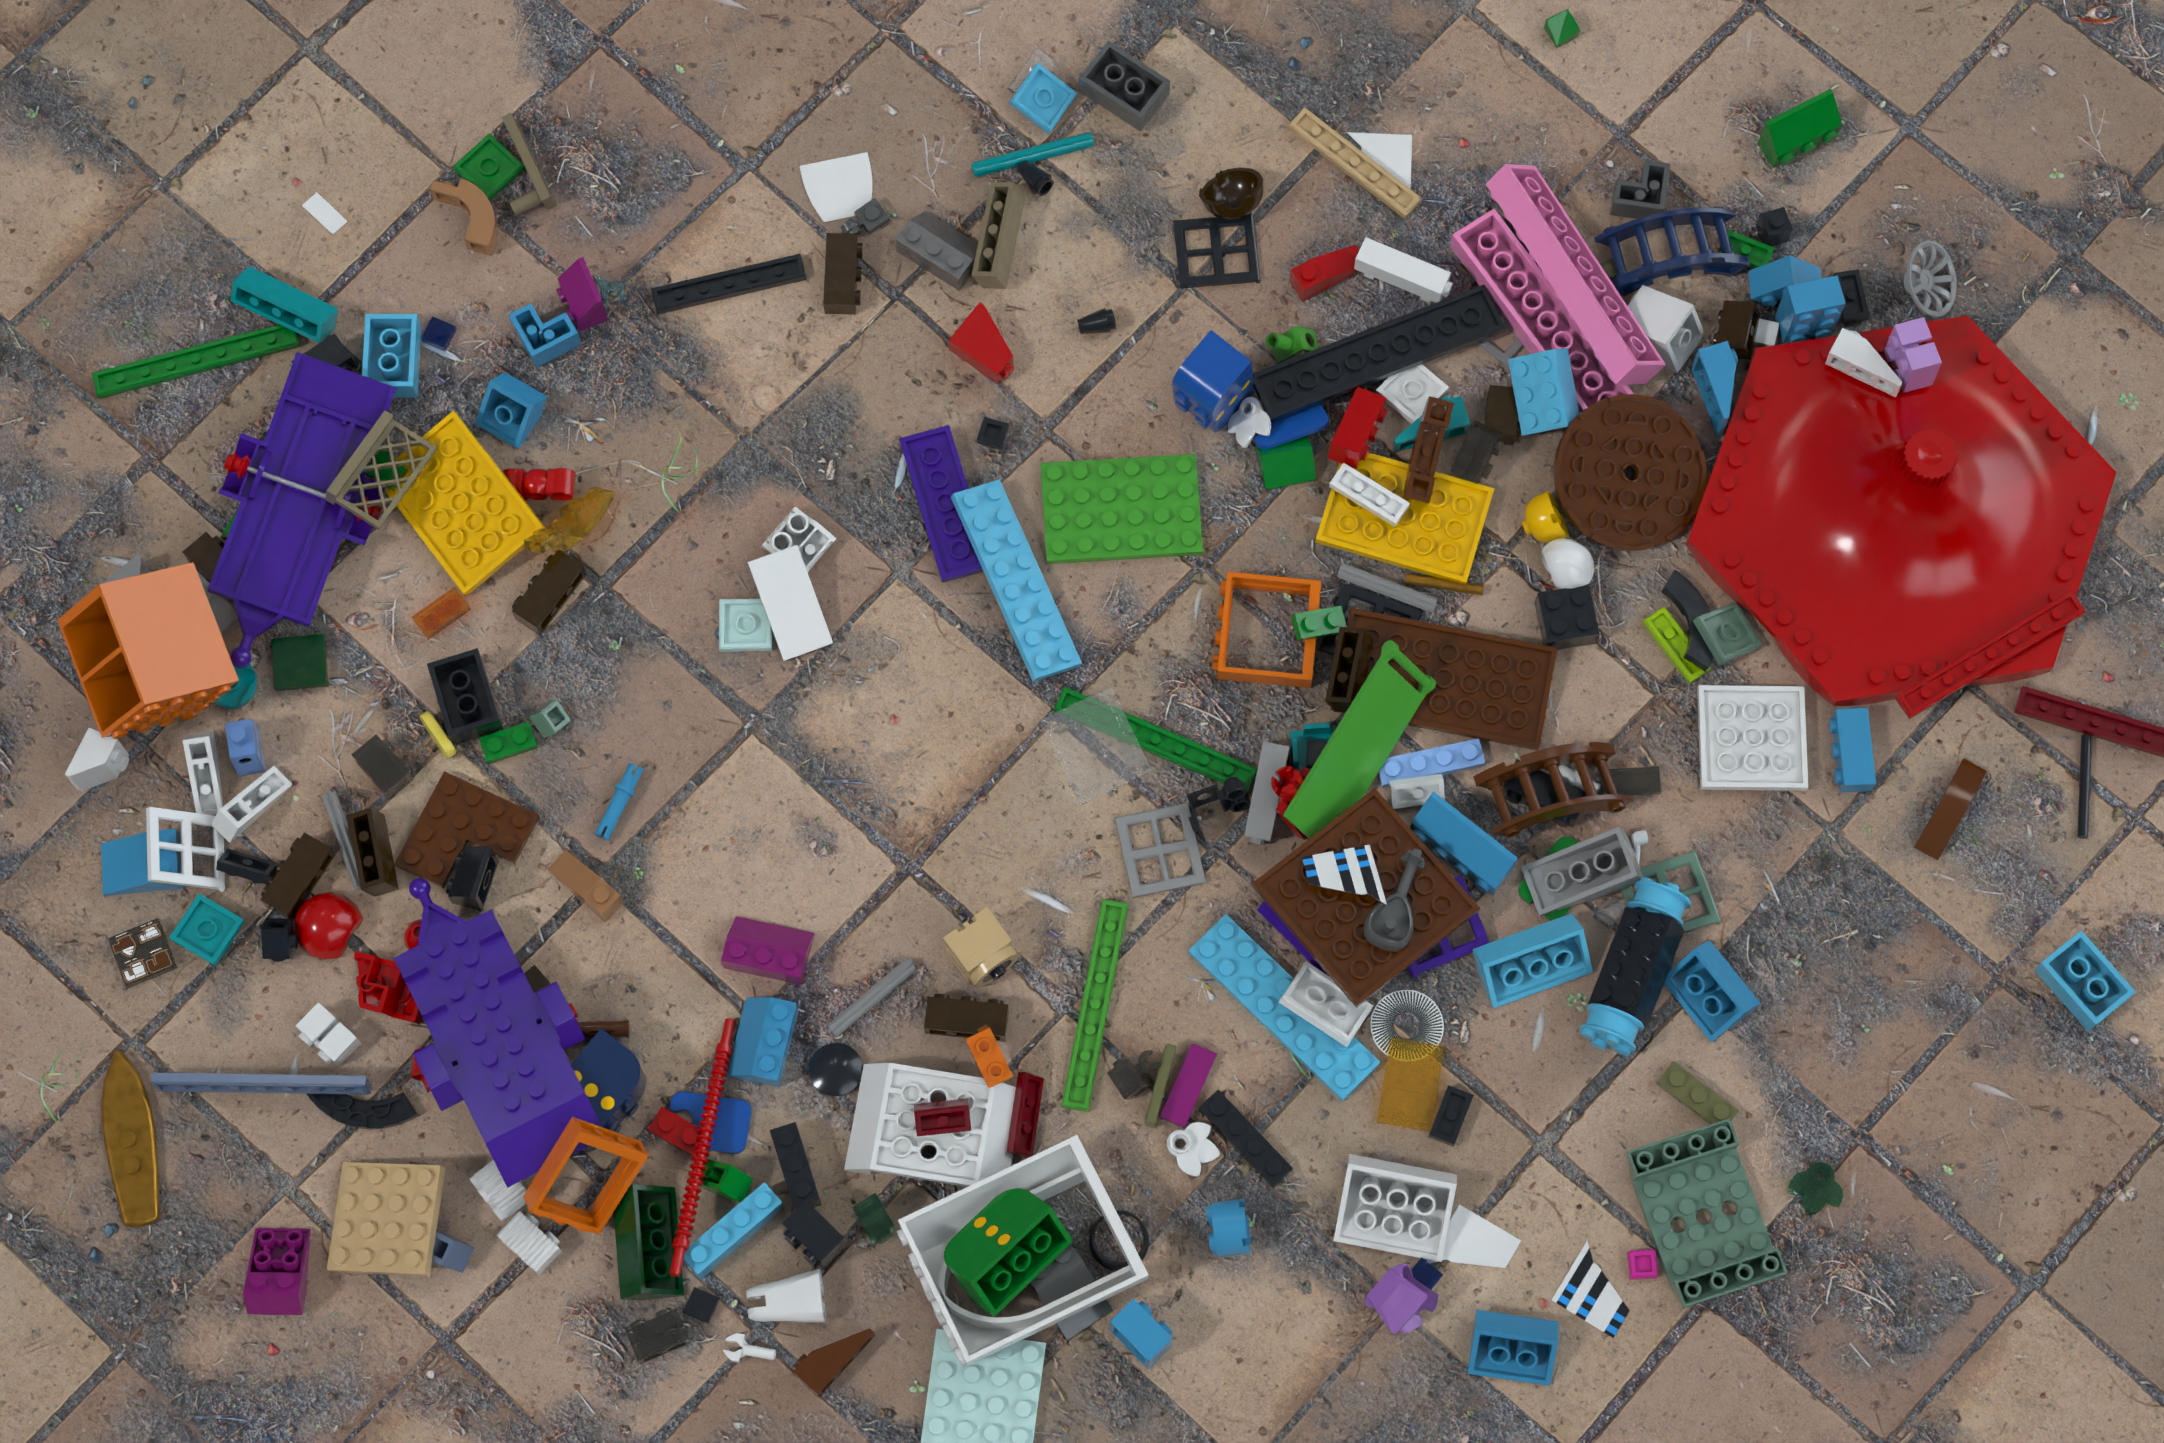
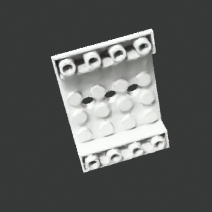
(885, 1126)

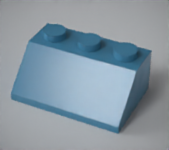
(1710, 991)
(763, 1040)
(1513, 1347)

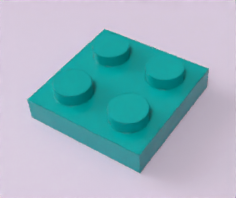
(207, 930)

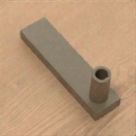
(541, 192)

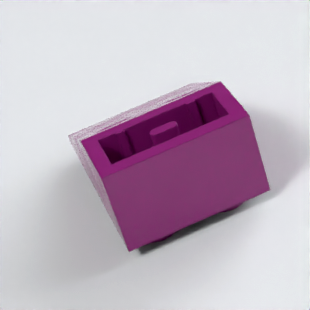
(277, 1272)

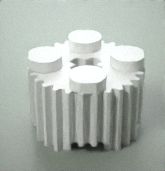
(494, 1191)

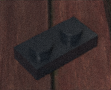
(1853, 292)
(246, 866)
(1450, 1116)

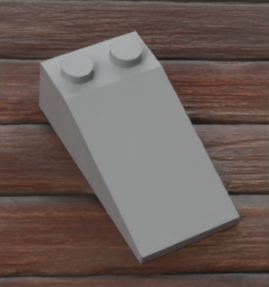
(1582, 872)

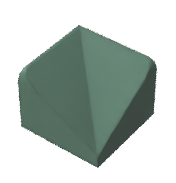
(550, 718)

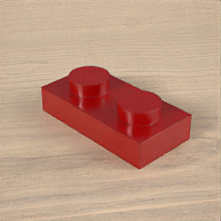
(674, 1130)

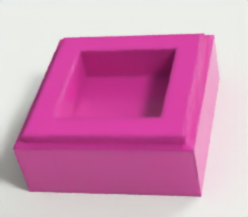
(1642, 1264)

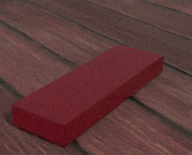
(1025, 1115)

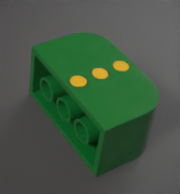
(1005, 1248)

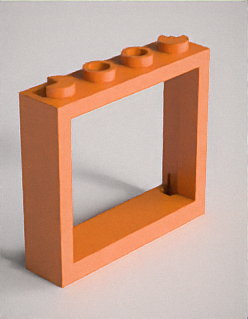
(1269, 584)

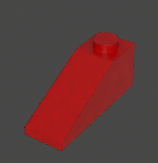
(1323, 272)

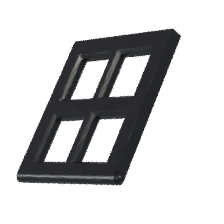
(1217, 251)
(1379, 603)

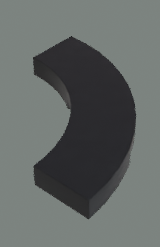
(1691, 605)
(365, 1114)

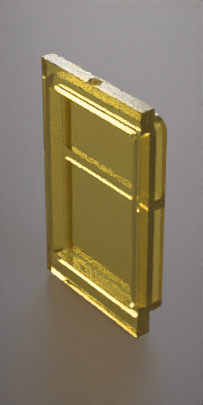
(1410, 1084)

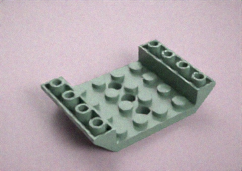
(1693, 1175)

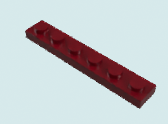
(2090, 721)

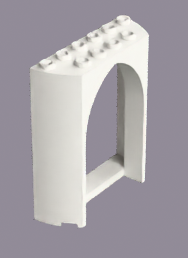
(935, 1225)

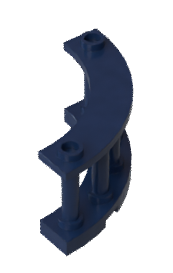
(1678, 265)

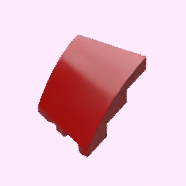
(384, 989)

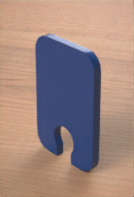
(1294, 427)
(731, 1123)

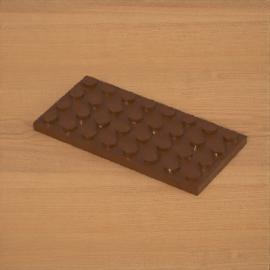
(1483, 681)

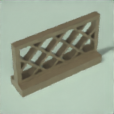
(361, 458)

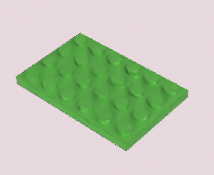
(1121, 509)

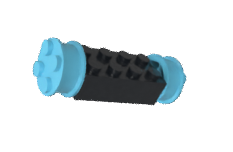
(1635, 966)

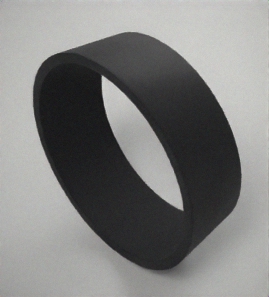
(1110, 1264)

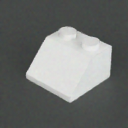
(96, 761)

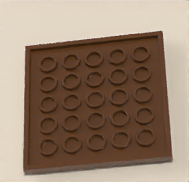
(1333, 920)

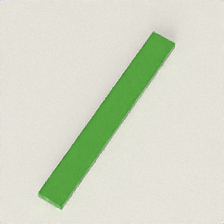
(1095, 1005)

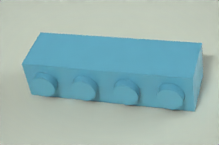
(732, 1230)

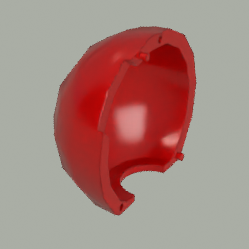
(326, 924)

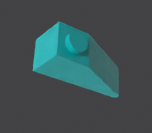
(1458, 425)

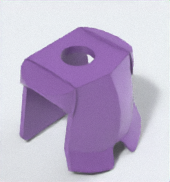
(1400, 1299)

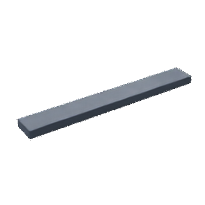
(261, 1083)

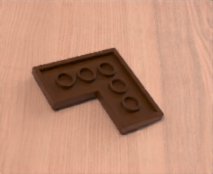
(461, 815)

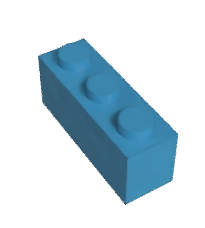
(1852, 750)

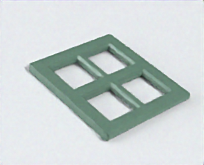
(1658, 871)

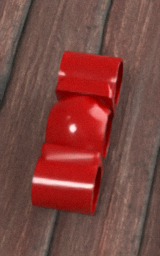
(541, 484)

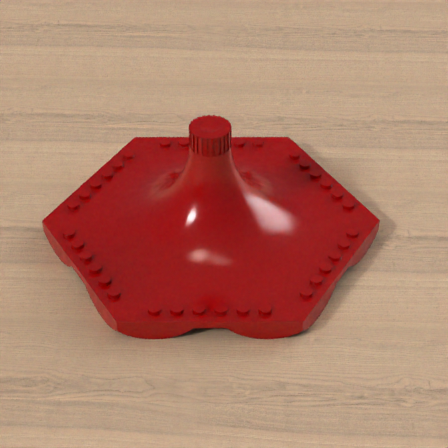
(1898, 525)

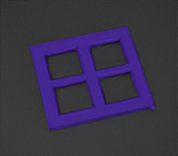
(1447, 953)

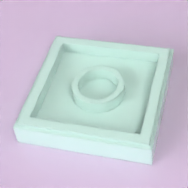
(743, 626)

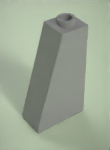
(1264, 799)

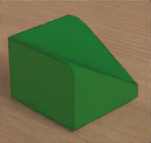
(1562, 28)

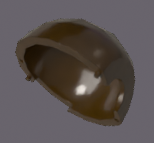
(1233, 193)

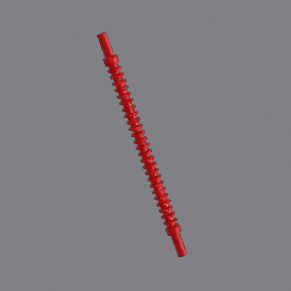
(681, 1242)

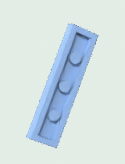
(1433, 761)

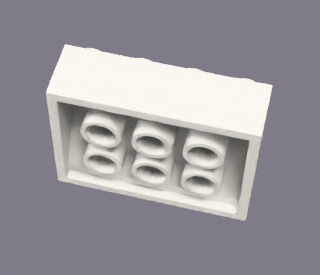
(1395, 1207)

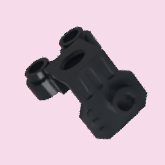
(1232, 797)

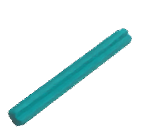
(1032, 154)

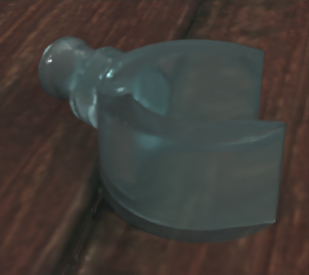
(609, 286)

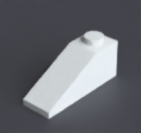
(1860, 360)
(204, 771)
(250, 804)

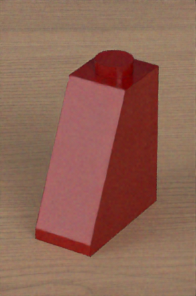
(982, 345)

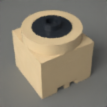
(981, 949)

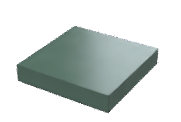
(1727, 633)

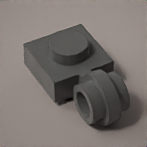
(869, 216)

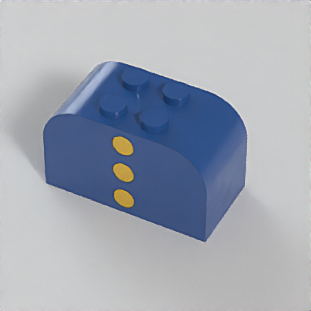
(1213, 382)

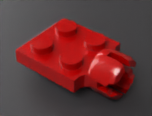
(1286, 788)

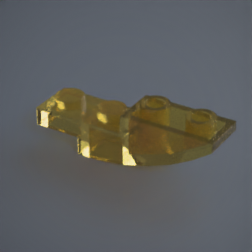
(575, 523)

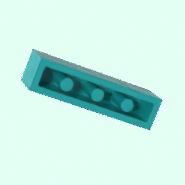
(284, 304)

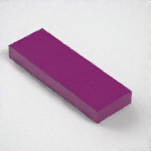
(1188, 1085)

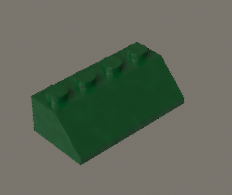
(644, 1240)

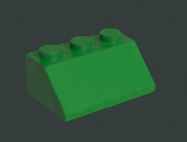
(1800, 129)

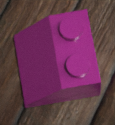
(582, 296)

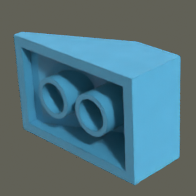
(1714, 376)
(126, 864)

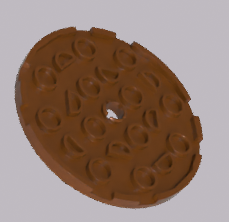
(1667, 467)

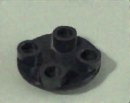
(835, 1069)

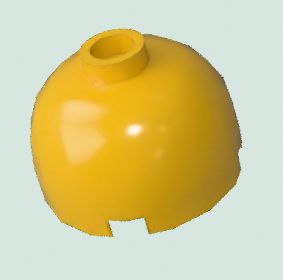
(1544, 519)

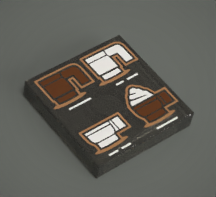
(142, 953)

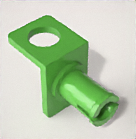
(1291, 342)

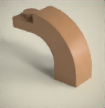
(483, 226)

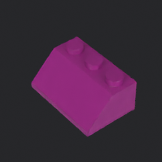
(767, 950)

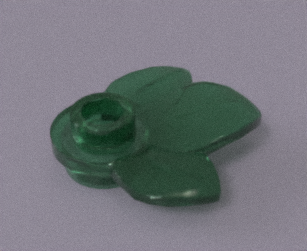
(1814, 1192)

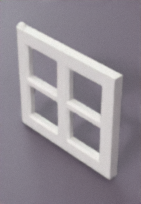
(186, 876)

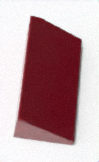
(942, 1117)

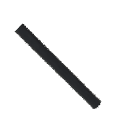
(2084, 786)

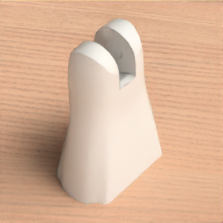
(790, 1299)

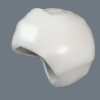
(1568, 563)

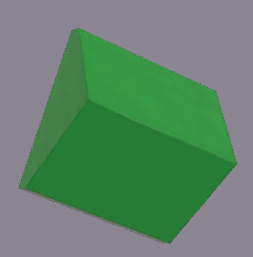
(1287, 464)

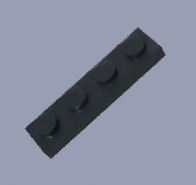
(1245, 1138)

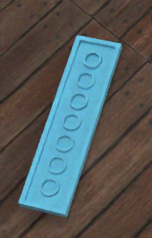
(1016, 580)
(1258, 986)

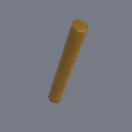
(1444, 584)

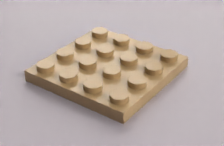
(386, 1218)

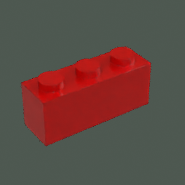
(1358, 428)

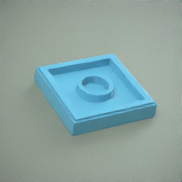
(1042, 98)

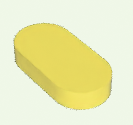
(437, 734)

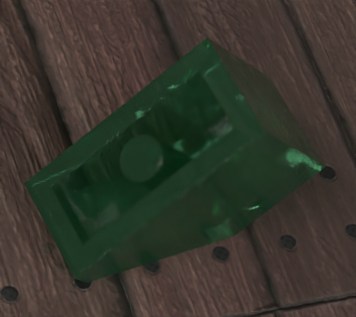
(874, 1219)

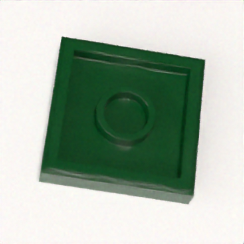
(299, 662)

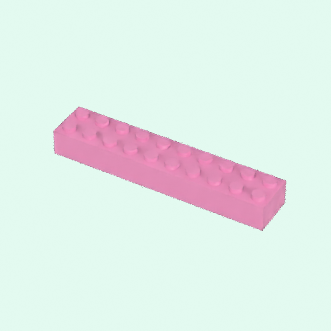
(1575, 274)
(1530, 302)

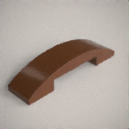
(1426, 449)
(1950, 809)

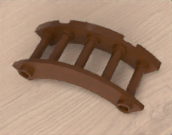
(1550, 760)

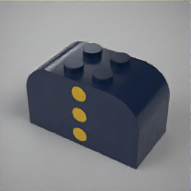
(610, 1080)

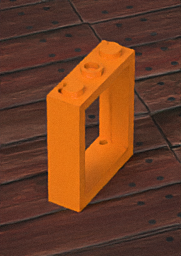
(595, 1219)

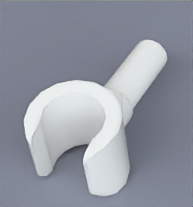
(1637, 839)

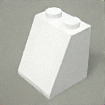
(1669, 325)

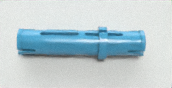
(623, 792)

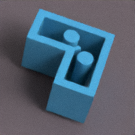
(1770, 280)
(544, 340)

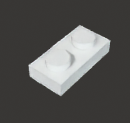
(1415, 790)

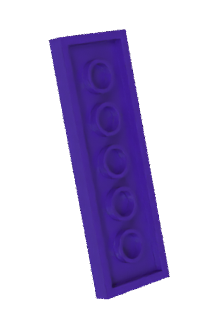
(935, 477)

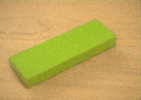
(1673, 643)

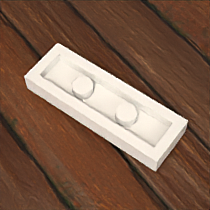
(1369, 494)

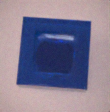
(438, 334)
(1426, 1274)

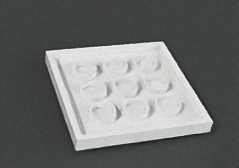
(1752, 738)

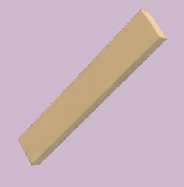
(1354, 163)

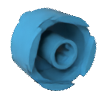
(1230, 1228)

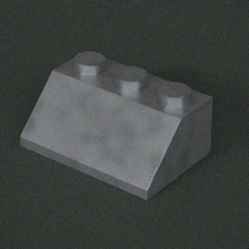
(938, 249)

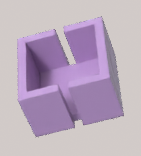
(1913, 363)

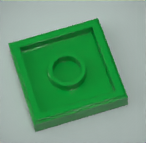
(489, 166)

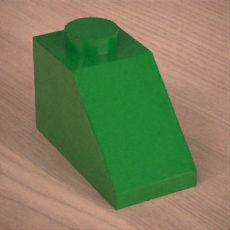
(726, 1181)

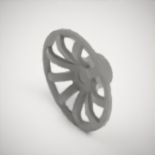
(1922, 280)

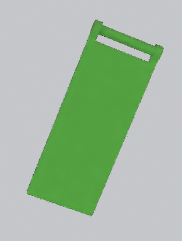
(1359, 743)

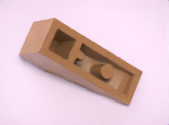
(586, 885)

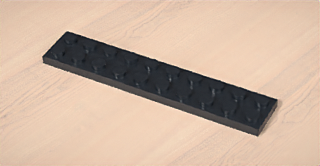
(1377, 353)

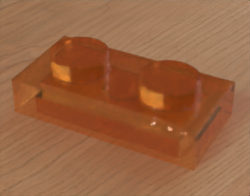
(441, 613)

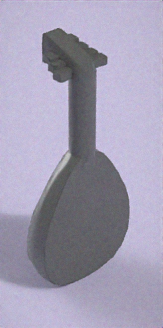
(1392, 924)

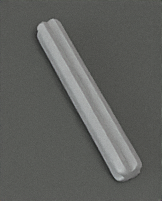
(1387, 587)
(342, 833)
(871, 997)

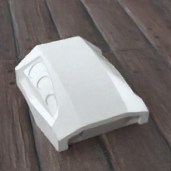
(801, 531)

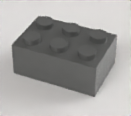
(1124, 86)

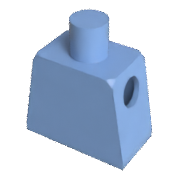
(245, 742)

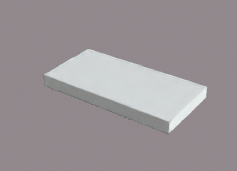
(790, 602)

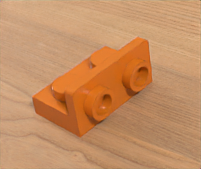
(988, 1056)

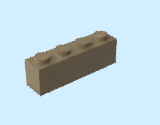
(998, 235)

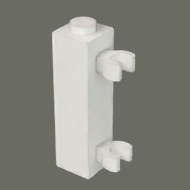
(1403, 271)

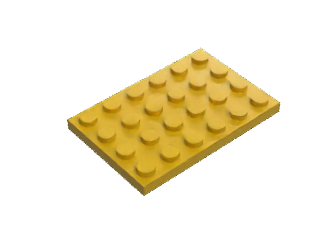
(465, 506)
(1428, 538)

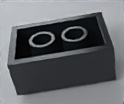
(465, 696)

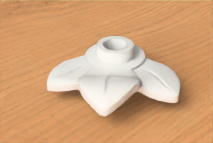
(1248, 423)
(1196, 1150)

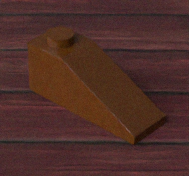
(827, 1363)

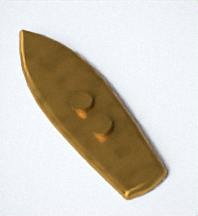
(130, 1143)

